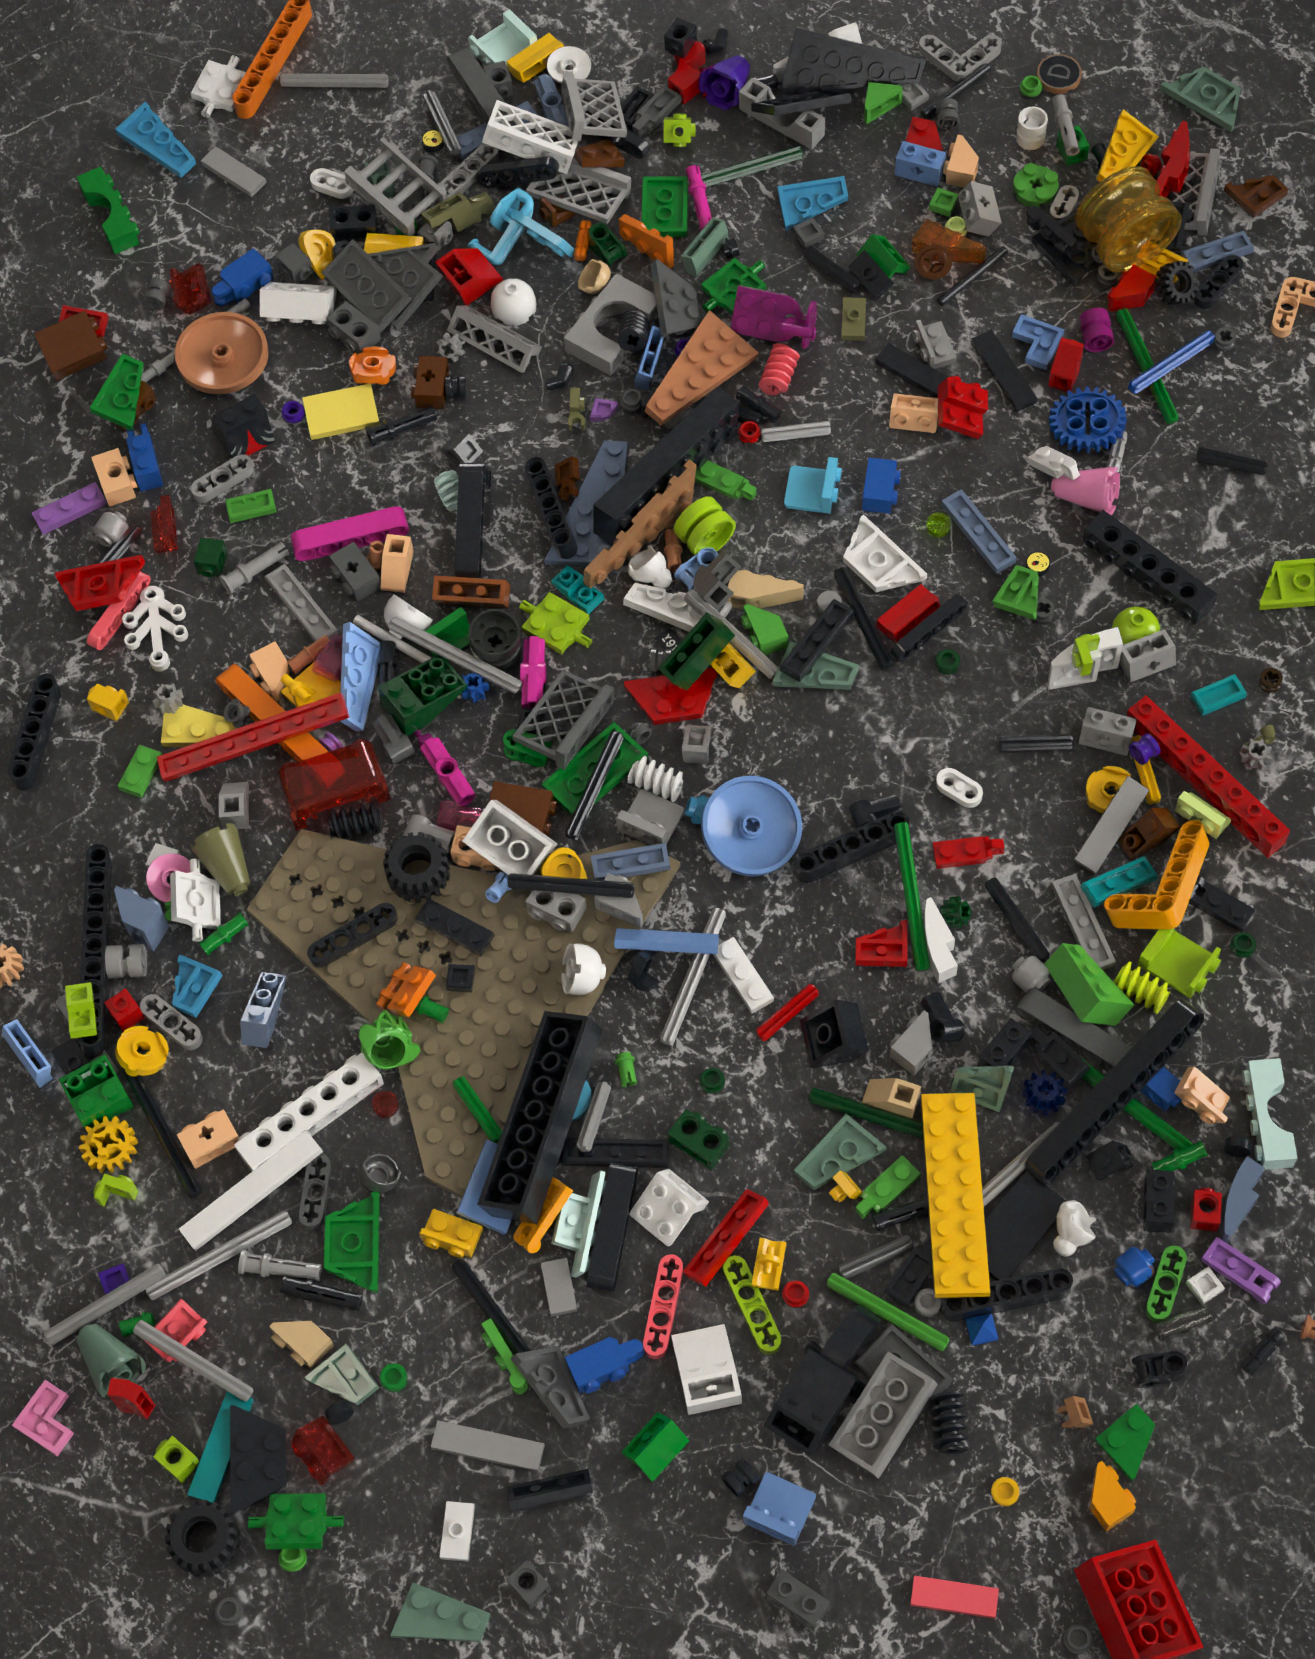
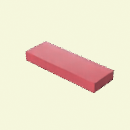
(954, 1597)

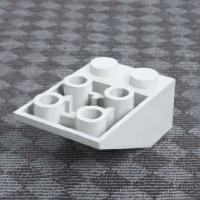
(706, 1369)

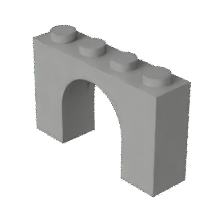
(617, 297)

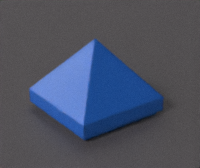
(981, 1329)

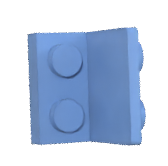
(779, 1508)

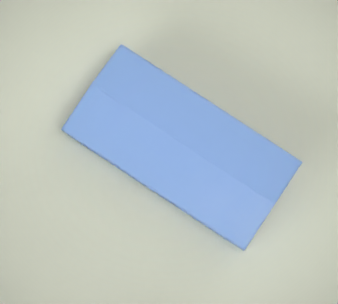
(25, 1054)

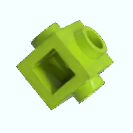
(671, 134)

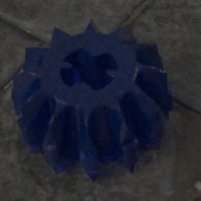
(1035, 1095)

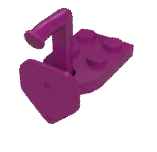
(763, 315)

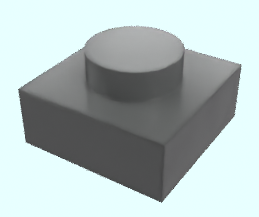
(808, 232)

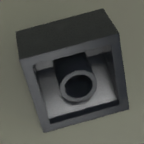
(834, 1034)

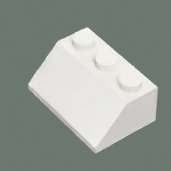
(297, 302)
(508, 840)

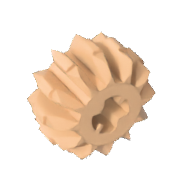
(12, 965)

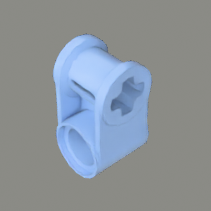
(687, 570)

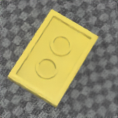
(340, 411)

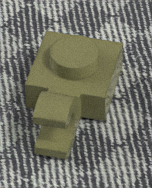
(577, 405)

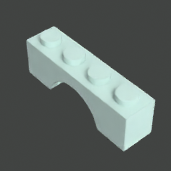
(1274, 1145)

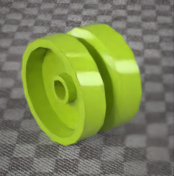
(704, 525)

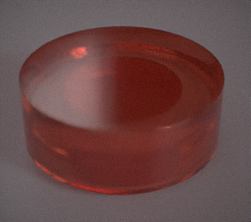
(385, 1104)

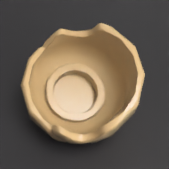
(594, 277)

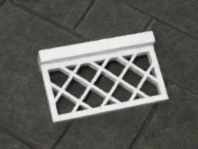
(525, 143)

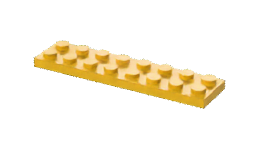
(955, 1196)

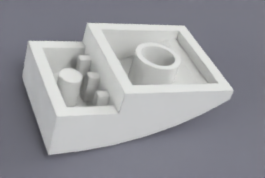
(1104, 658)

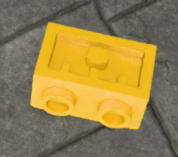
(451, 1234)

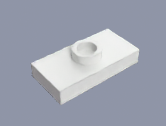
(457, 1531)

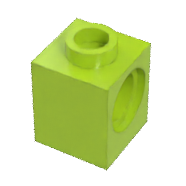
(186, 1464)

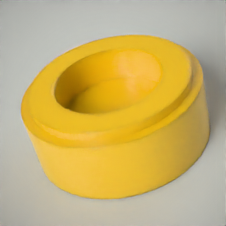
(1005, 1491)

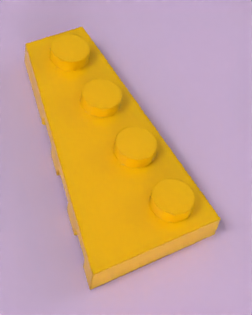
(1127, 145)

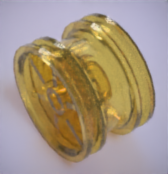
(1127, 219)

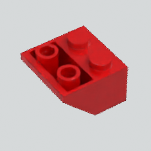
(468, 273)

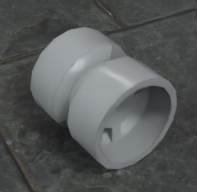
(126, 961)

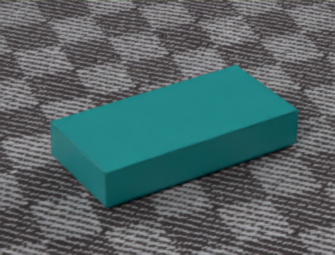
(1218, 695)

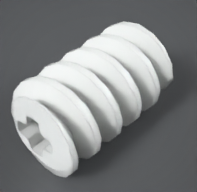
(656, 779)

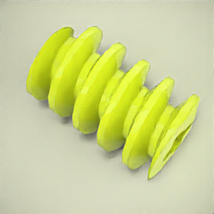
(1142, 987)

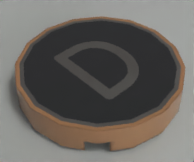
(1059, 73)

